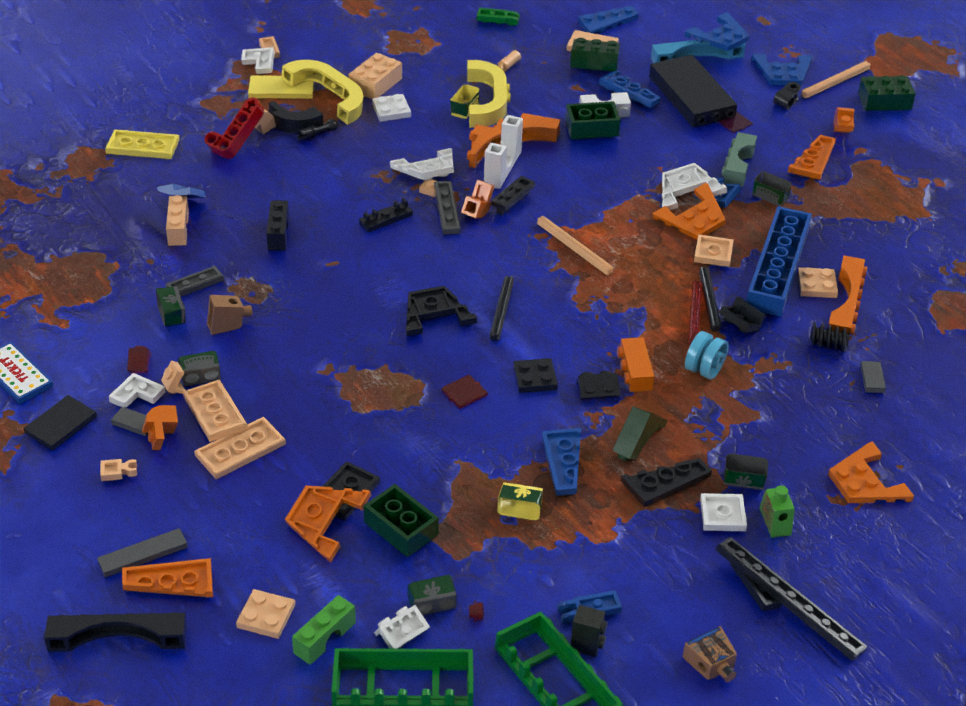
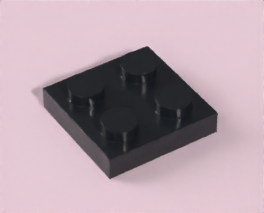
(535, 375)

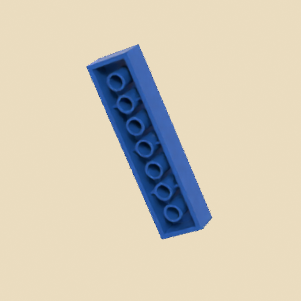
(779, 260)

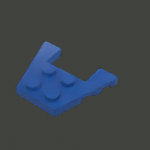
(724, 37)
(783, 73)

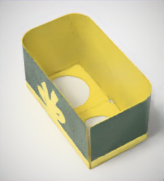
(466, 92)
(520, 501)

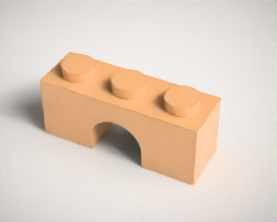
(176, 220)

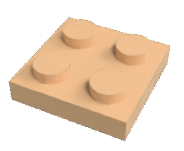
(713, 250)
(817, 282)
(265, 613)

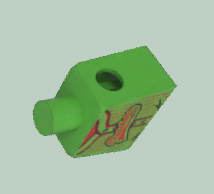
(774, 505)

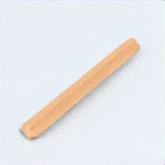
(836, 79)
(575, 245)

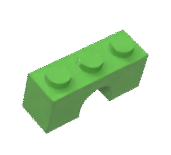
(312, 637)

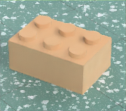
(377, 75)

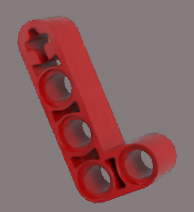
(238, 130)

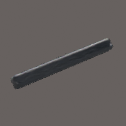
(710, 299)
(501, 308)

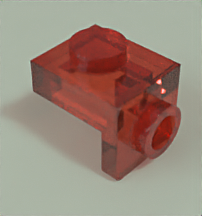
(138, 359)

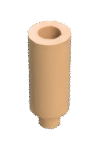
(509, 60)

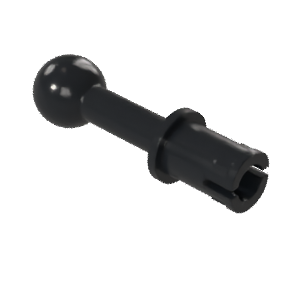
(312, 131)

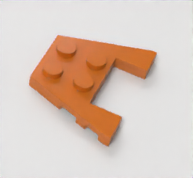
(697, 220)
(860, 483)
(315, 512)

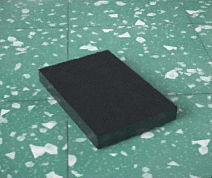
(60, 422)
(354, 478)

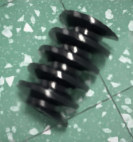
(830, 337)

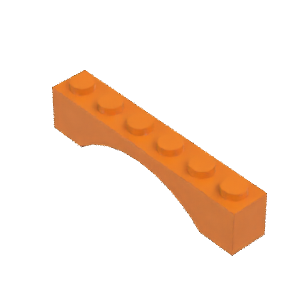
(851, 278)

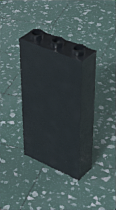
(692, 90)

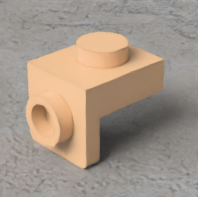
(172, 378)

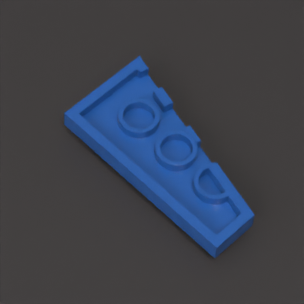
(599, 21)
(621, 84)
(562, 456)

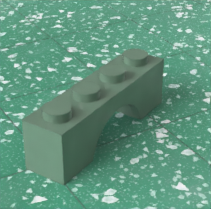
(741, 148)

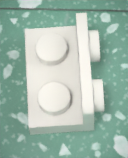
(402, 628)

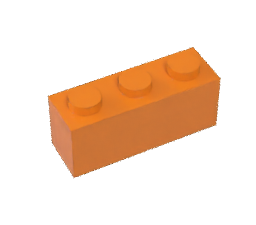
(636, 364)

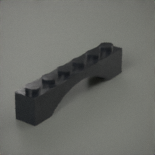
(71, 631)

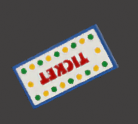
(20, 375)

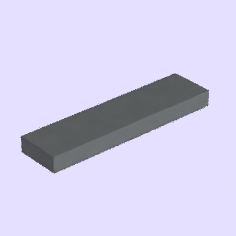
(447, 207)
(142, 552)

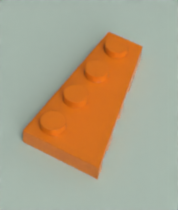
(814, 159)
(176, 578)

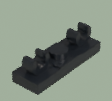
(512, 194)
(386, 216)

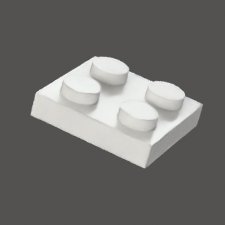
(391, 107)
(723, 512)

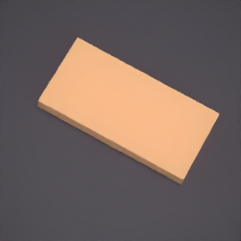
(215, 410)
(240, 448)

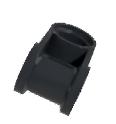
(787, 95)

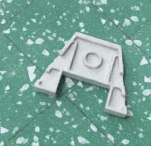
(427, 168)
(684, 180)

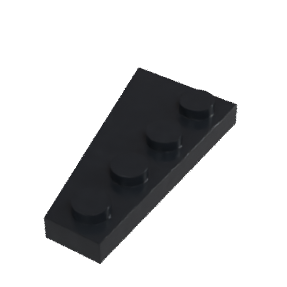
(665, 481)

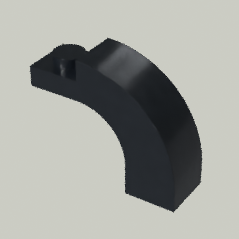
(293, 121)

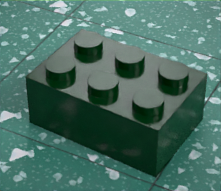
(595, 54)
(886, 93)
(592, 120)
(401, 520)

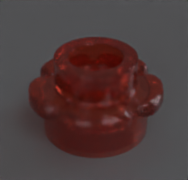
(476, 611)

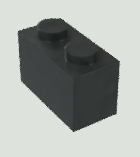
(588, 630)

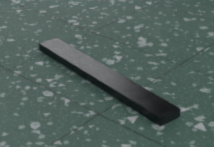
(791, 598)

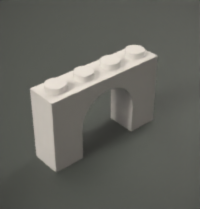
(502, 157)

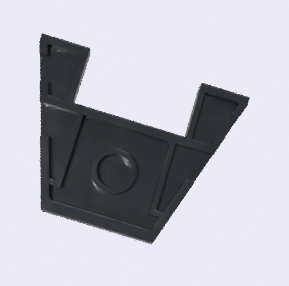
(434, 303)

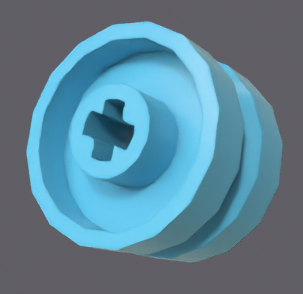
(706, 355)

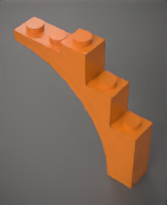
(534, 129)

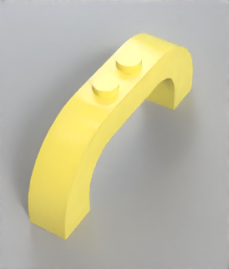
(320, 72)
(495, 77)

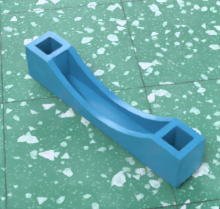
(674, 50)

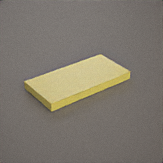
(279, 89)
(142, 144)

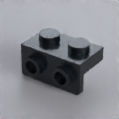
(743, 315)
(598, 385)

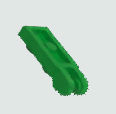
(498, 16)

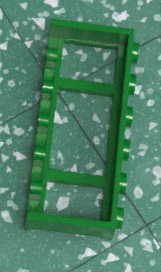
(559, 646)
(402, 659)

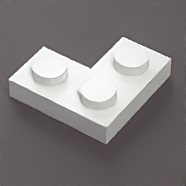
(261, 57)
(135, 387)

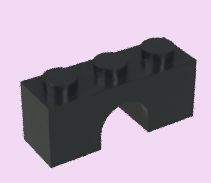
(277, 224)

